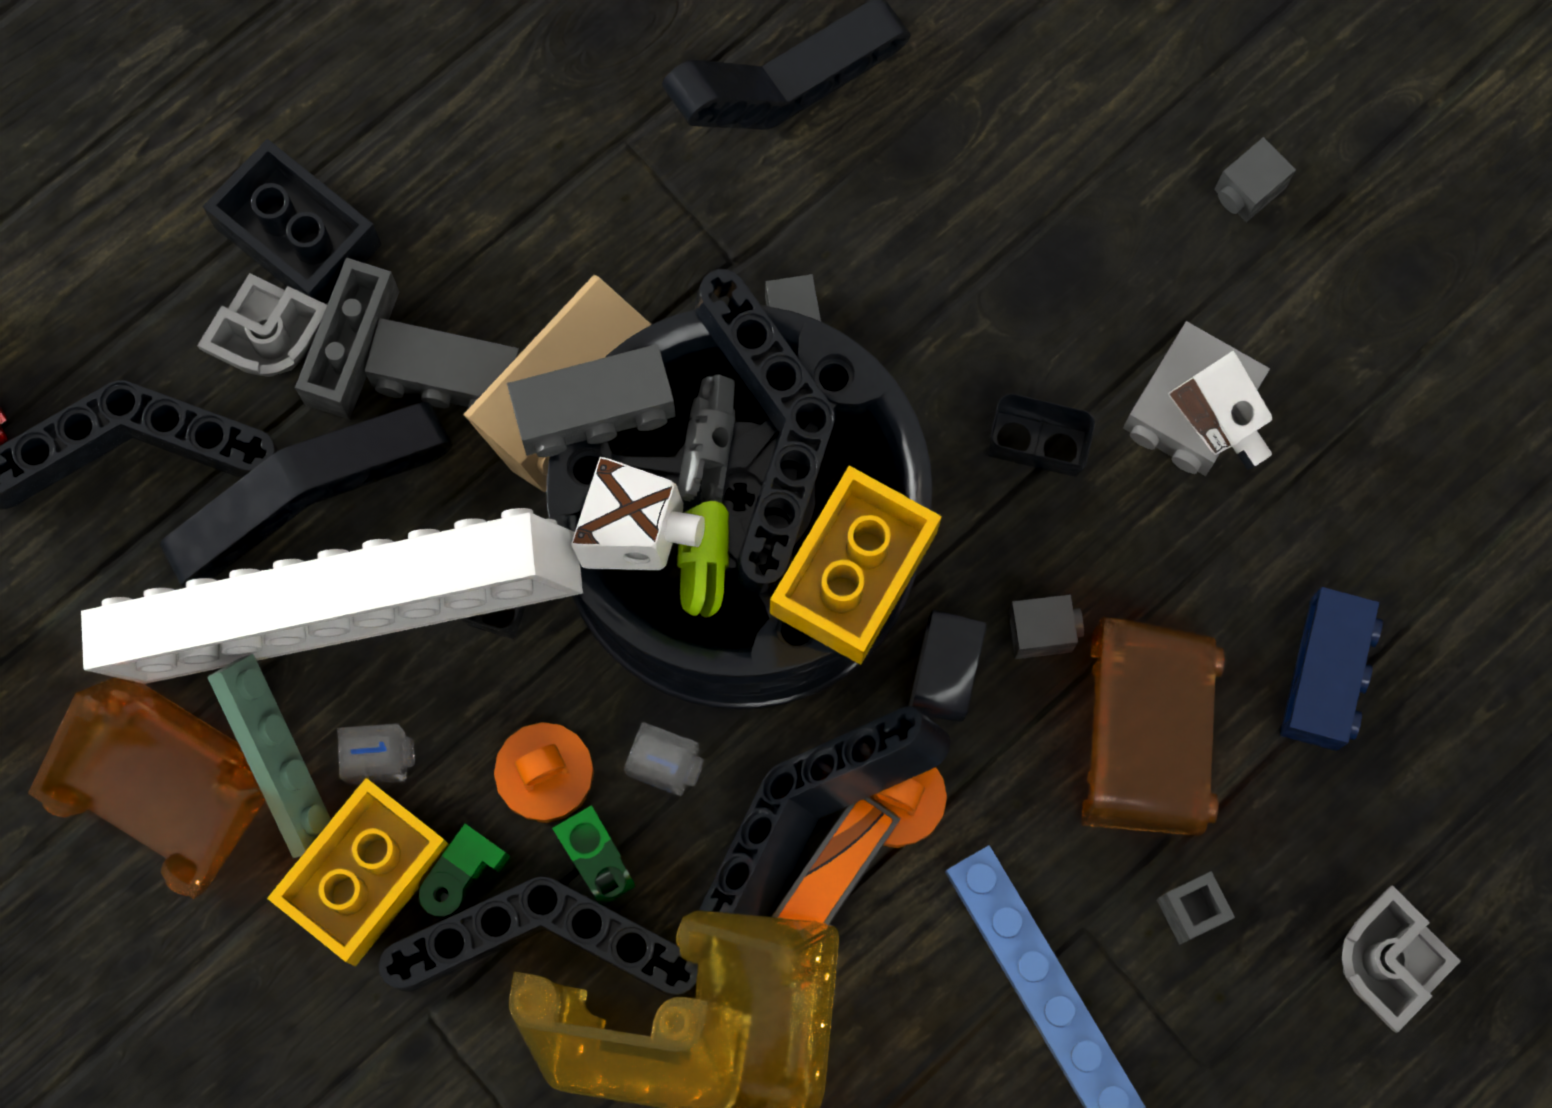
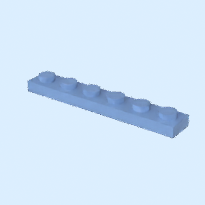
(1041, 983)

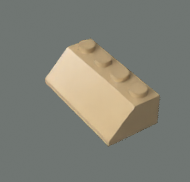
(580, 333)

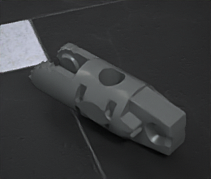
(708, 440)

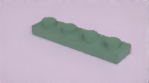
(271, 752)

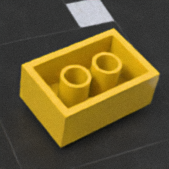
(854, 564)
(359, 872)

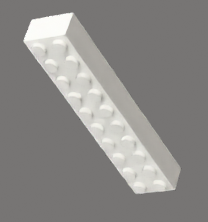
(333, 598)

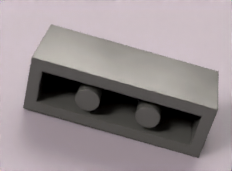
(343, 341)
(434, 364)
(592, 401)

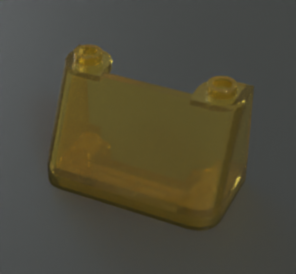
(782, 978)
(685, 1062)

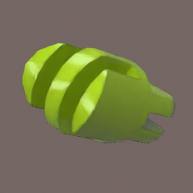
(705, 565)

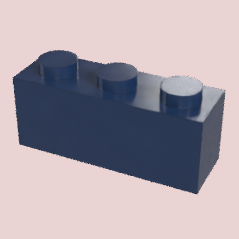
(1331, 669)

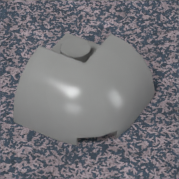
(264, 328)
(1394, 959)

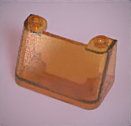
(1152, 729)
(153, 777)

